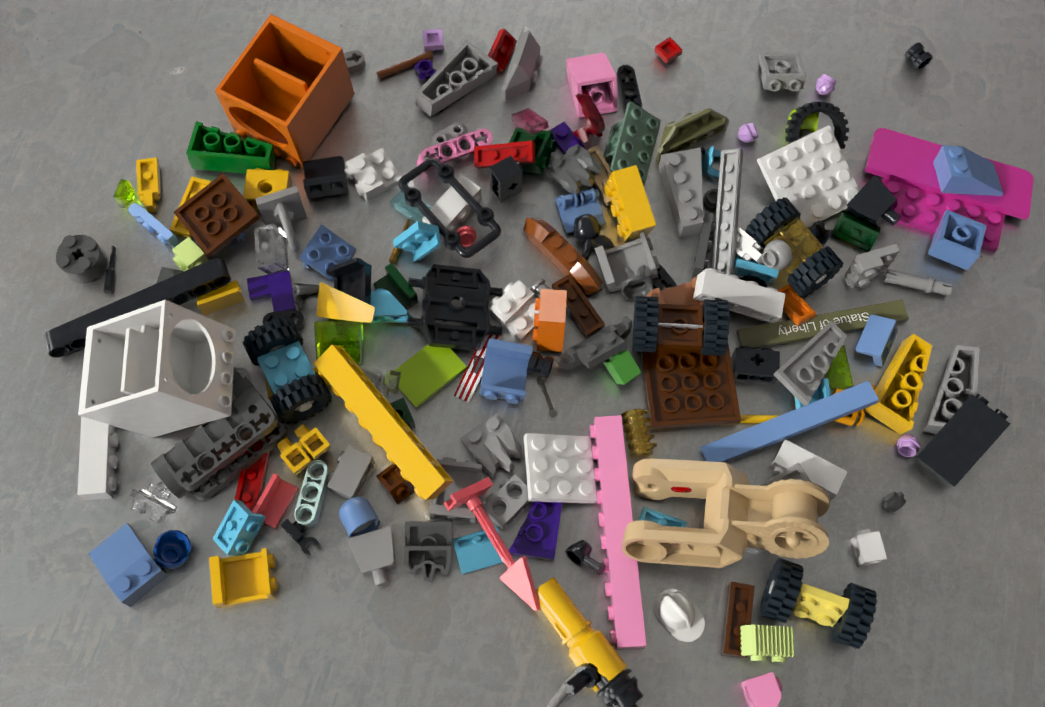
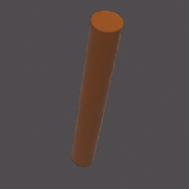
(404, 65)

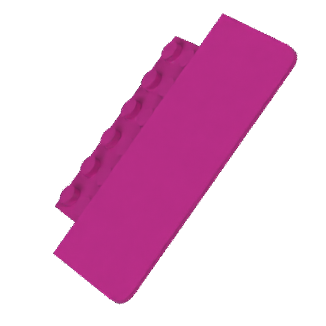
(912, 179)

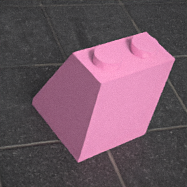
(597, 77)

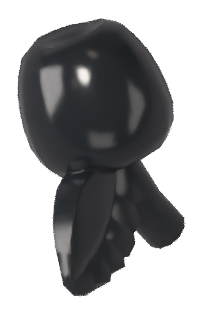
(588, 230)

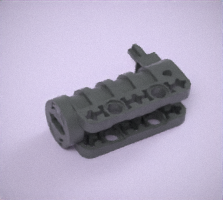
(220, 443)

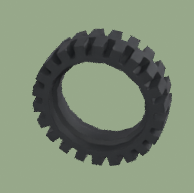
(827, 108)

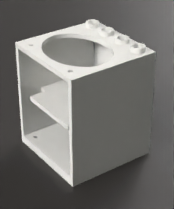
(157, 370)

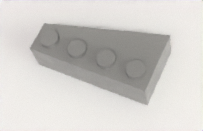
(455, 78)
(956, 385)

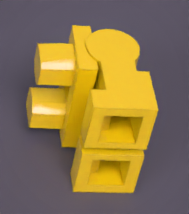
(301, 454)

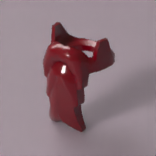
(593, 118)

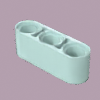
(309, 484)

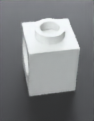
(868, 548)

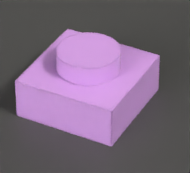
(433, 40)

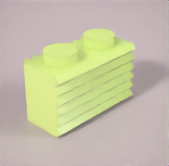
(767, 641)

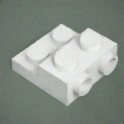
(372, 173)
(515, 310)

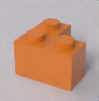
(550, 320)

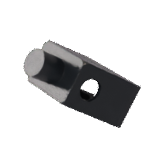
(874, 204)

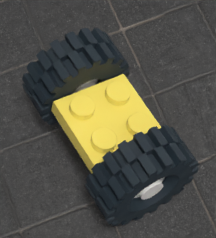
(847, 614)

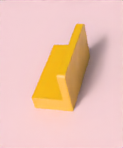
(221, 298)

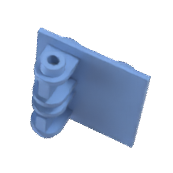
(579, 204)
(325, 251)

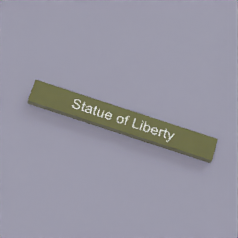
(847, 320)

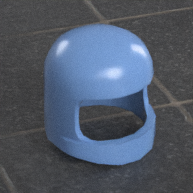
(356, 513)

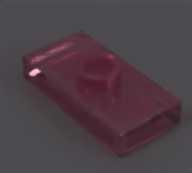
(530, 121)

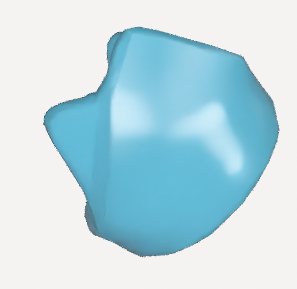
(707, 161)

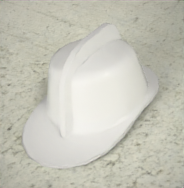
(679, 615)

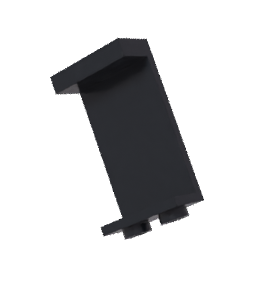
(964, 439)

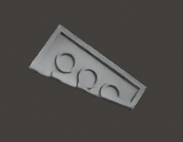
(807, 367)

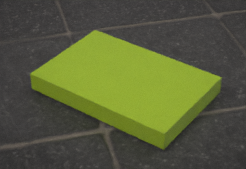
(428, 373)

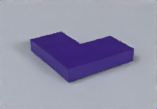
(276, 286)

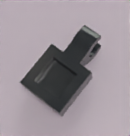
(296, 532)

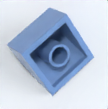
(957, 240)

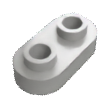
(448, 134)

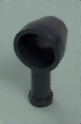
(579, 555)

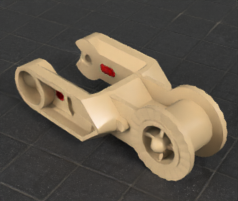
(736, 515)

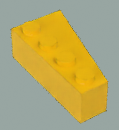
(901, 385)

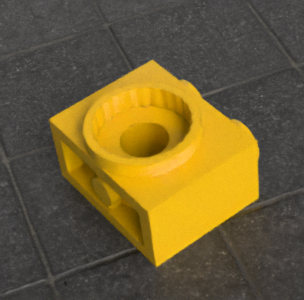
(261, 180)

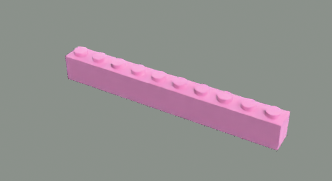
(616, 513)

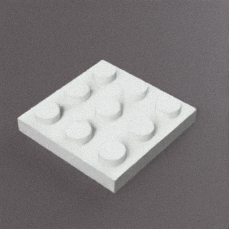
(559, 468)

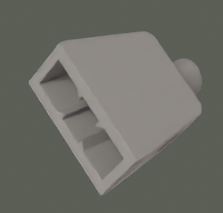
(375, 554)

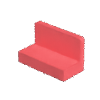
(275, 501)

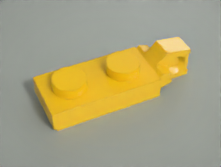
(148, 182)

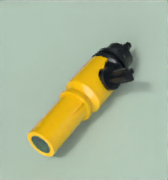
(589, 649)

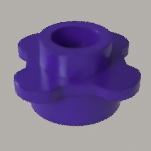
(424, 65)

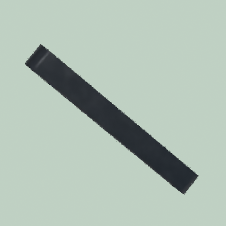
(176, 289)

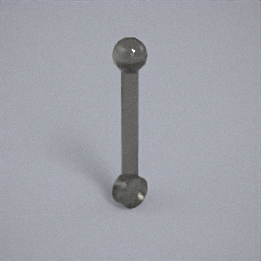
(541, 381)

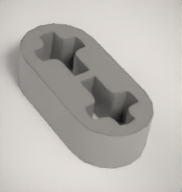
(351, 65)

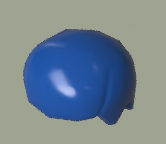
(172, 549)

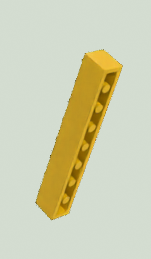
(383, 423)

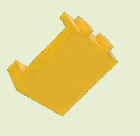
(242, 578)

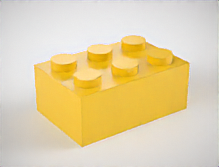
(629, 203)

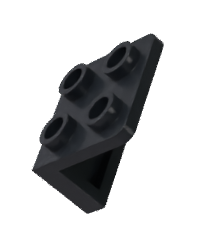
(325, 177)

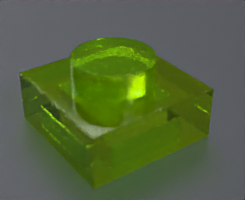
(124, 193)

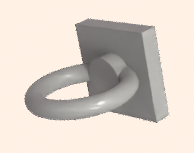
(282, 209)

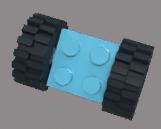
(280, 355)

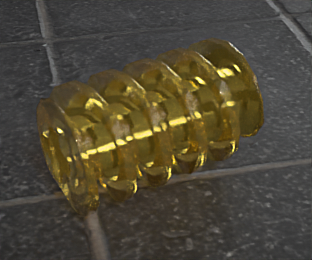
(637, 433)

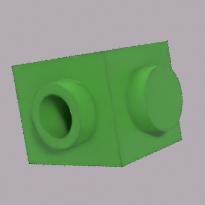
(622, 367)

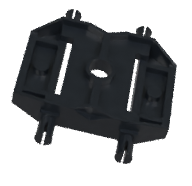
(455, 283)

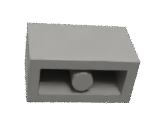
(350, 473)

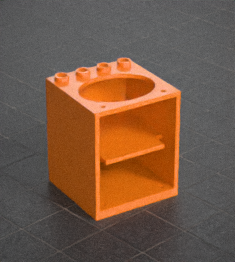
(286, 90)

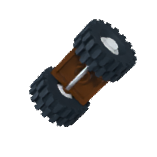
(681, 326)

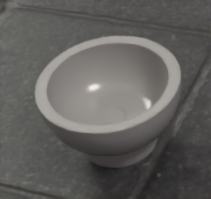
(777, 255)

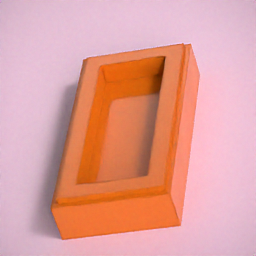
(796, 307)

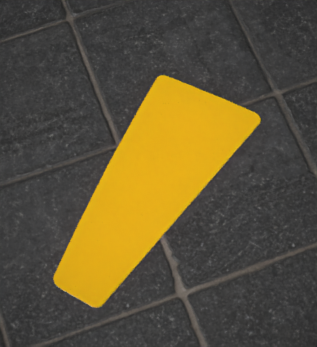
(341, 306)

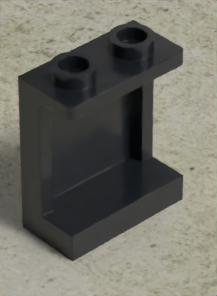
(353, 278)

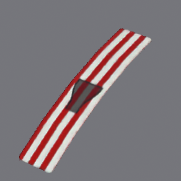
(474, 370)

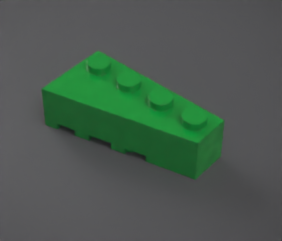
(228, 152)

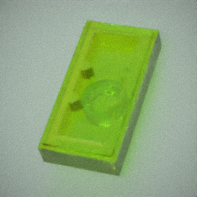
(839, 371)

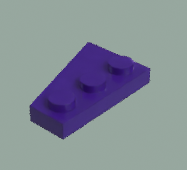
(539, 532)

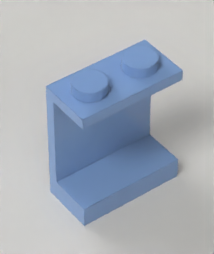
(505, 371)

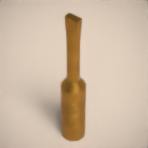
(396, 251)

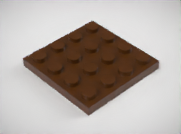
(689, 388)

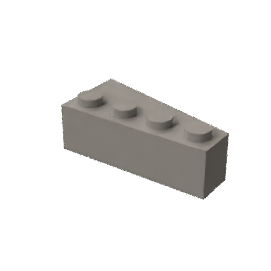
(683, 186)

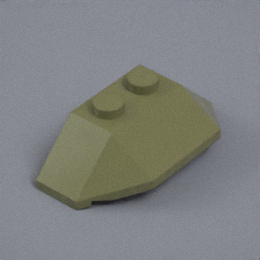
(691, 131)

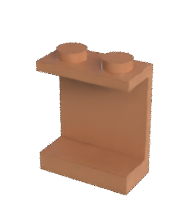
(677, 295)

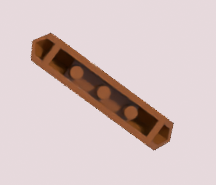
(562, 254)

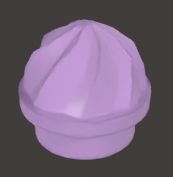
(825, 84)
(747, 133)
(908, 445)

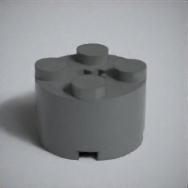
(81, 258)

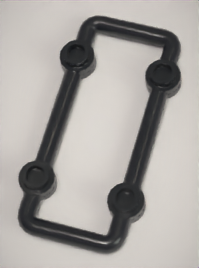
(451, 239)

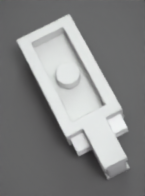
(747, 247)

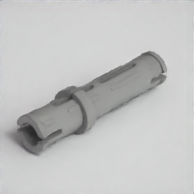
(927, 284)

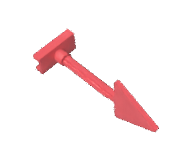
(518, 575)

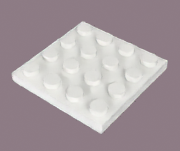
(811, 176)

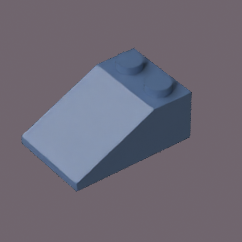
(966, 172)
(127, 565)

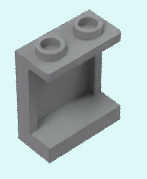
(627, 255)
(463, 476)

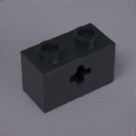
(506, 179)
(744, 364)

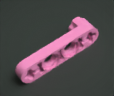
(454, 145)

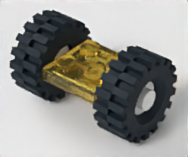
(811, 262)

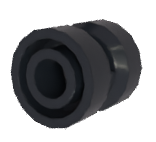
(918, 56)
(540, 364)

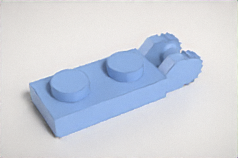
(153, 224)

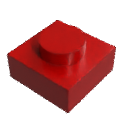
(668, 50)

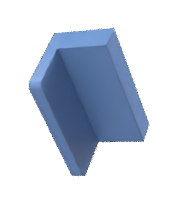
(877, 338)

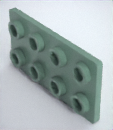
(632, 140)

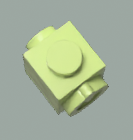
(188, 255)

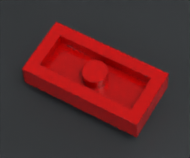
(502, 49)

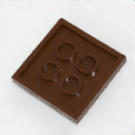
(216, 215)

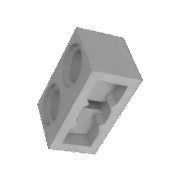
(513, 505)

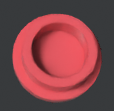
(467, 235)

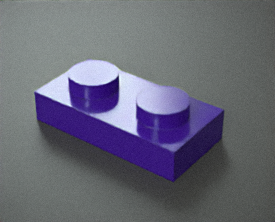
(565, 137)

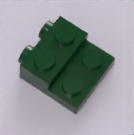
(544, 145)

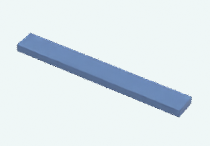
(790, 424)

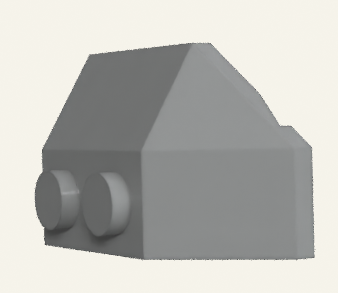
(522, 67)

